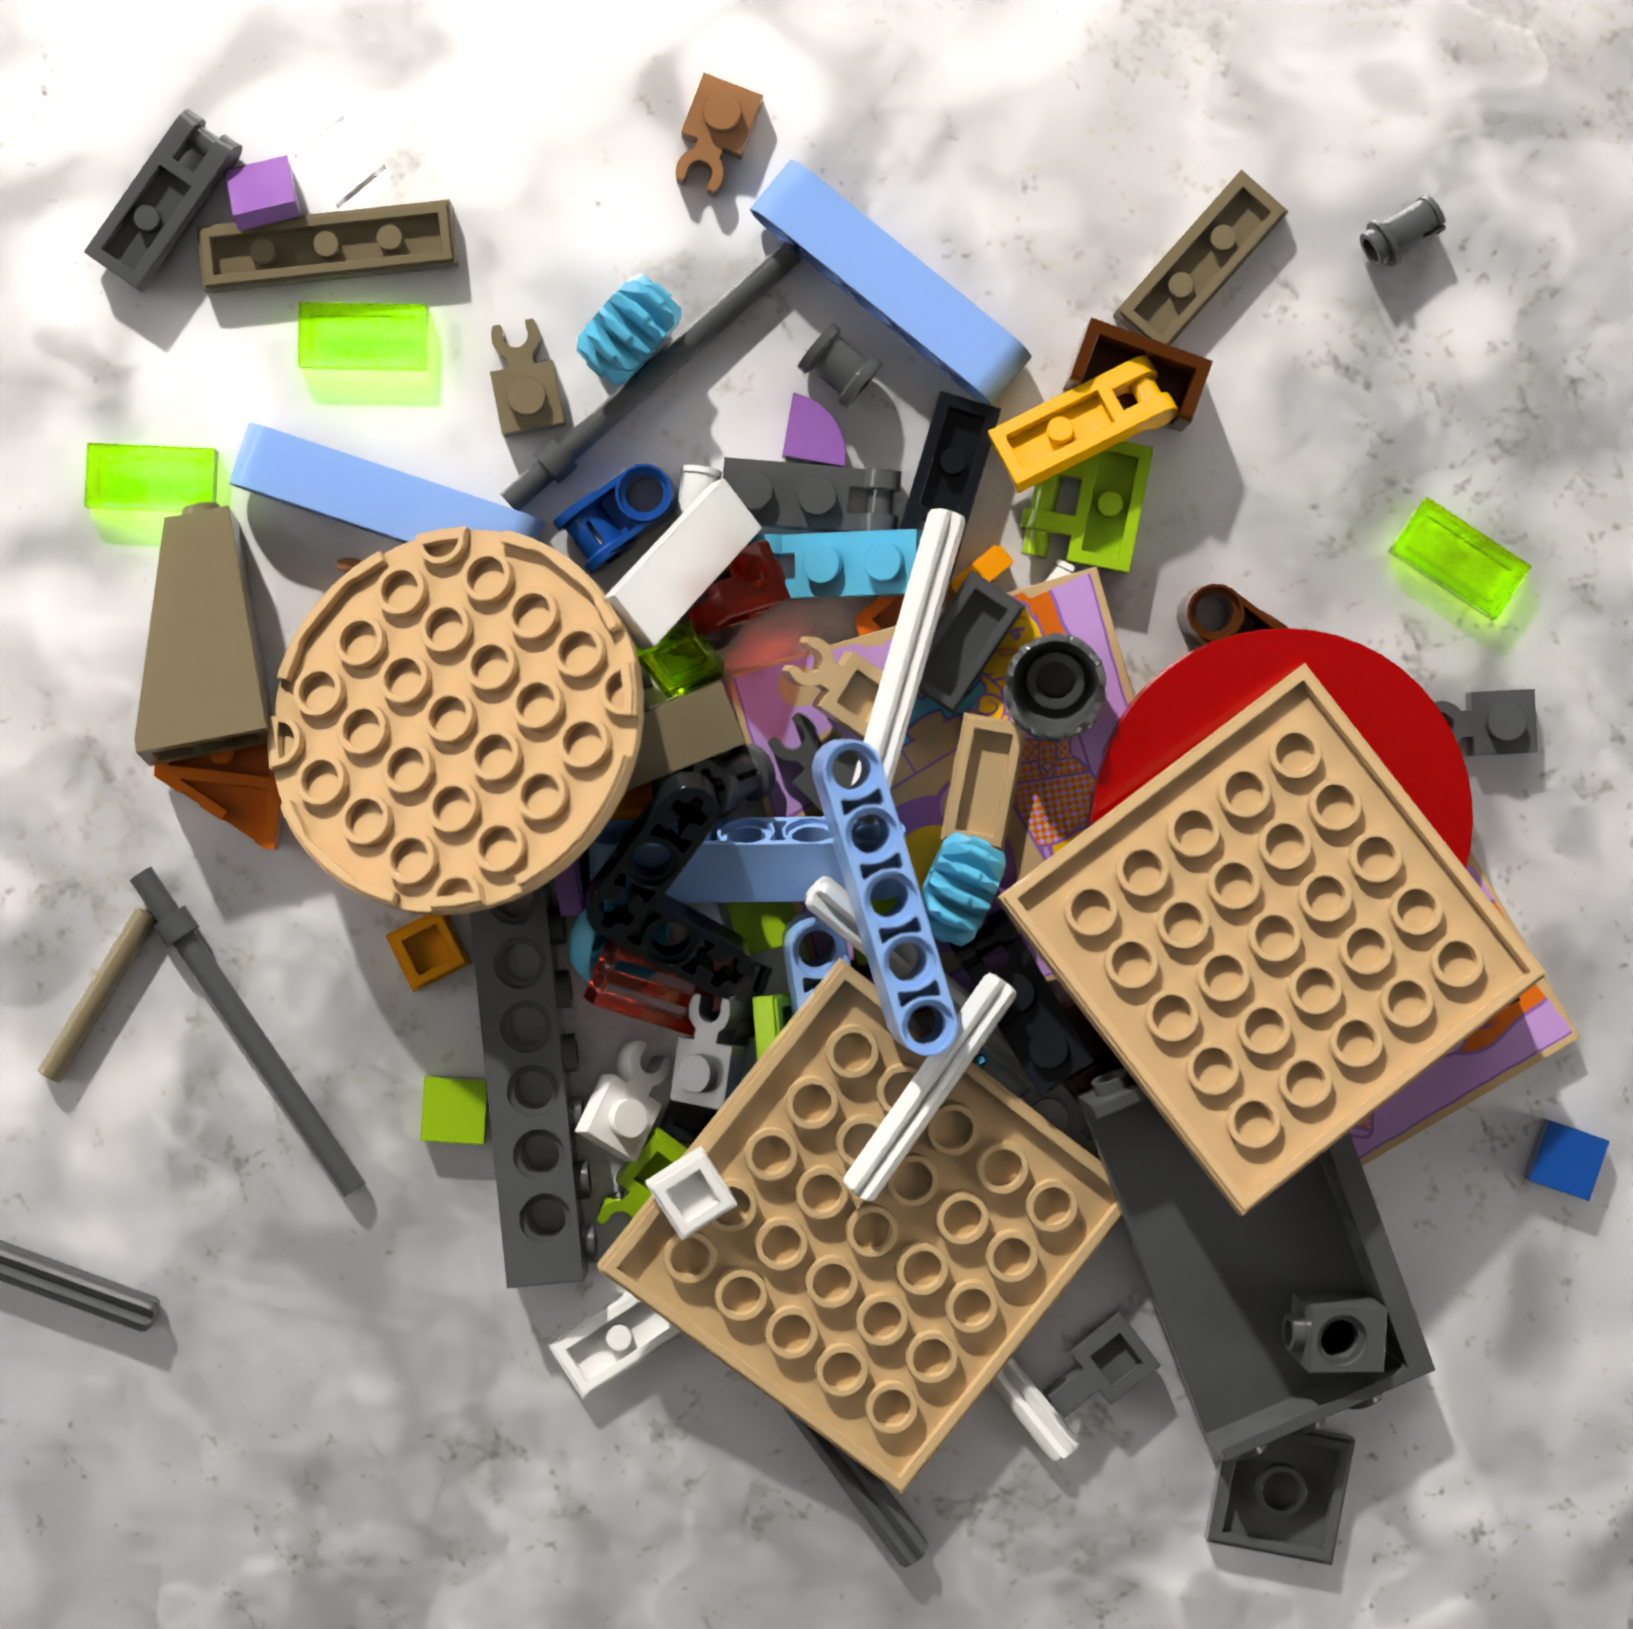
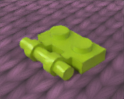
(1104, 513)

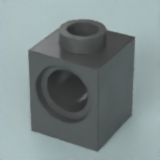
(1356, 1347)

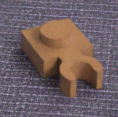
(719, 125)

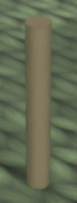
(97, 994)

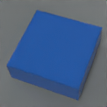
(1566, 1159)

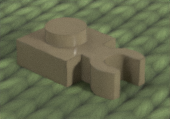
(526, 391)

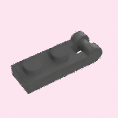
(162, 201)
(813, 495)

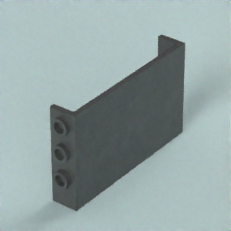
(1232, 1277)

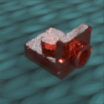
(749, 594)

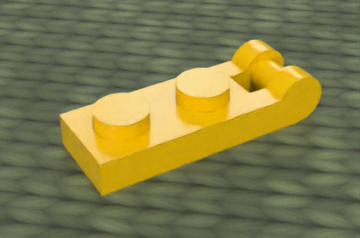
(1081, 423)

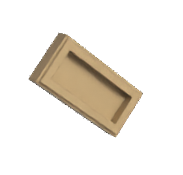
(984, 779)

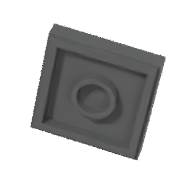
(1284, 1497)

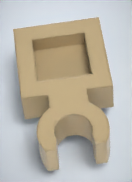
(845, 686)

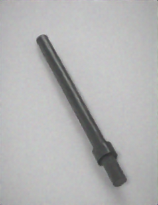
(557, 460)
(177, 928)

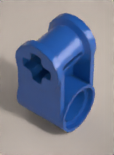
(615, 517)

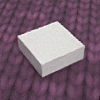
(691, 1192)

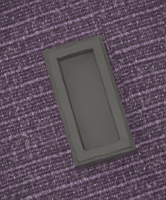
(967, 640)

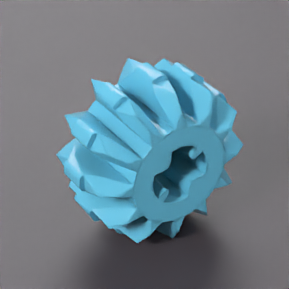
(628, 329)
(961, 887)

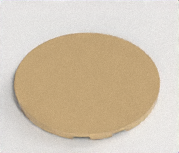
(456, 721)

